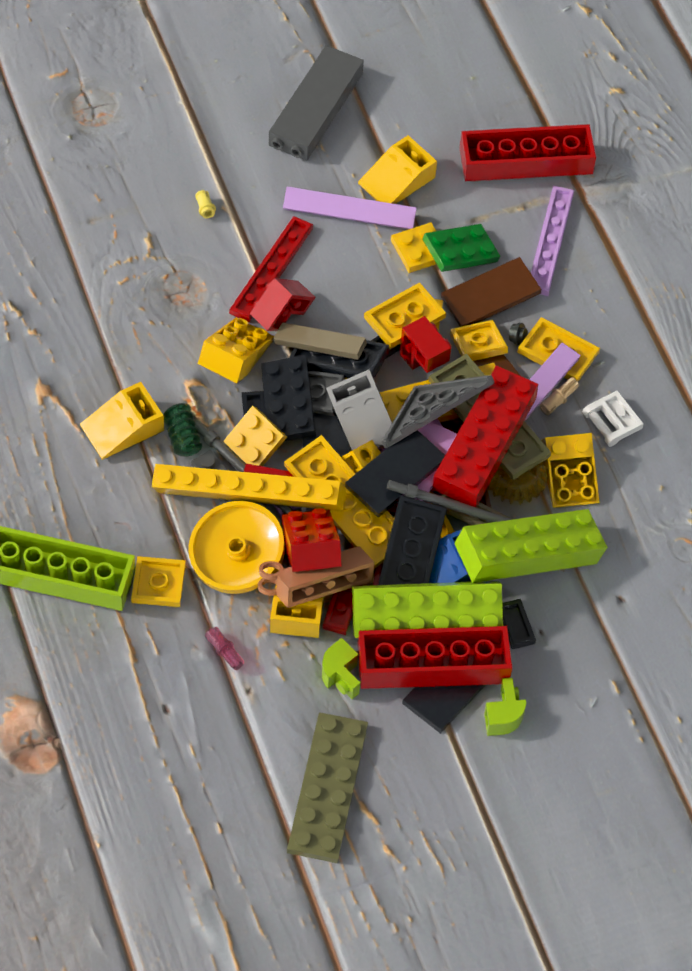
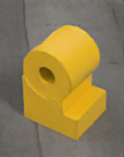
(361, 456)

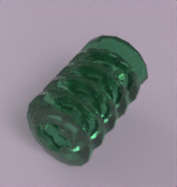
(182, 430)

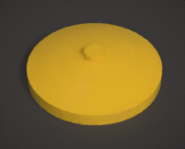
(232, 545)

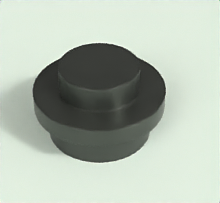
(518, 333)

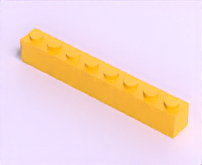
(249, 487)

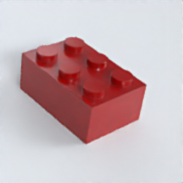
(311, 540)

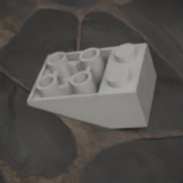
(360, 409)

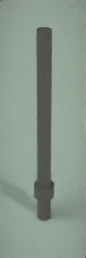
(213, 440)
(413, 492)

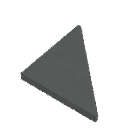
(430, 402)

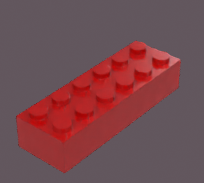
(527, 152)
(485, 437)
(433, 657)

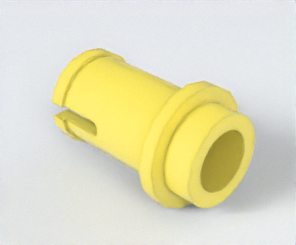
(206, 207)

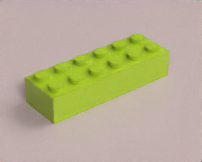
(530, 545)
(65, 568)
(427, 606)

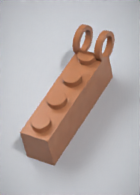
(308, 585)

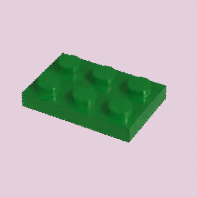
(461, 247)

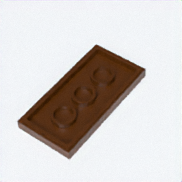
(491, 292)

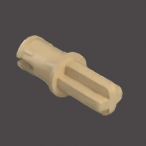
(559, 396)

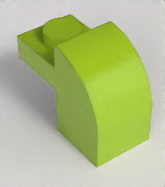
(336, 668)
(505, 715)

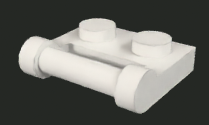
(618, 413)

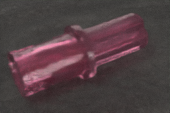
(224, 648)

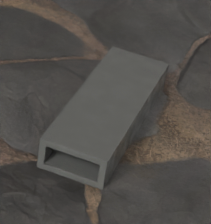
(316, 103)

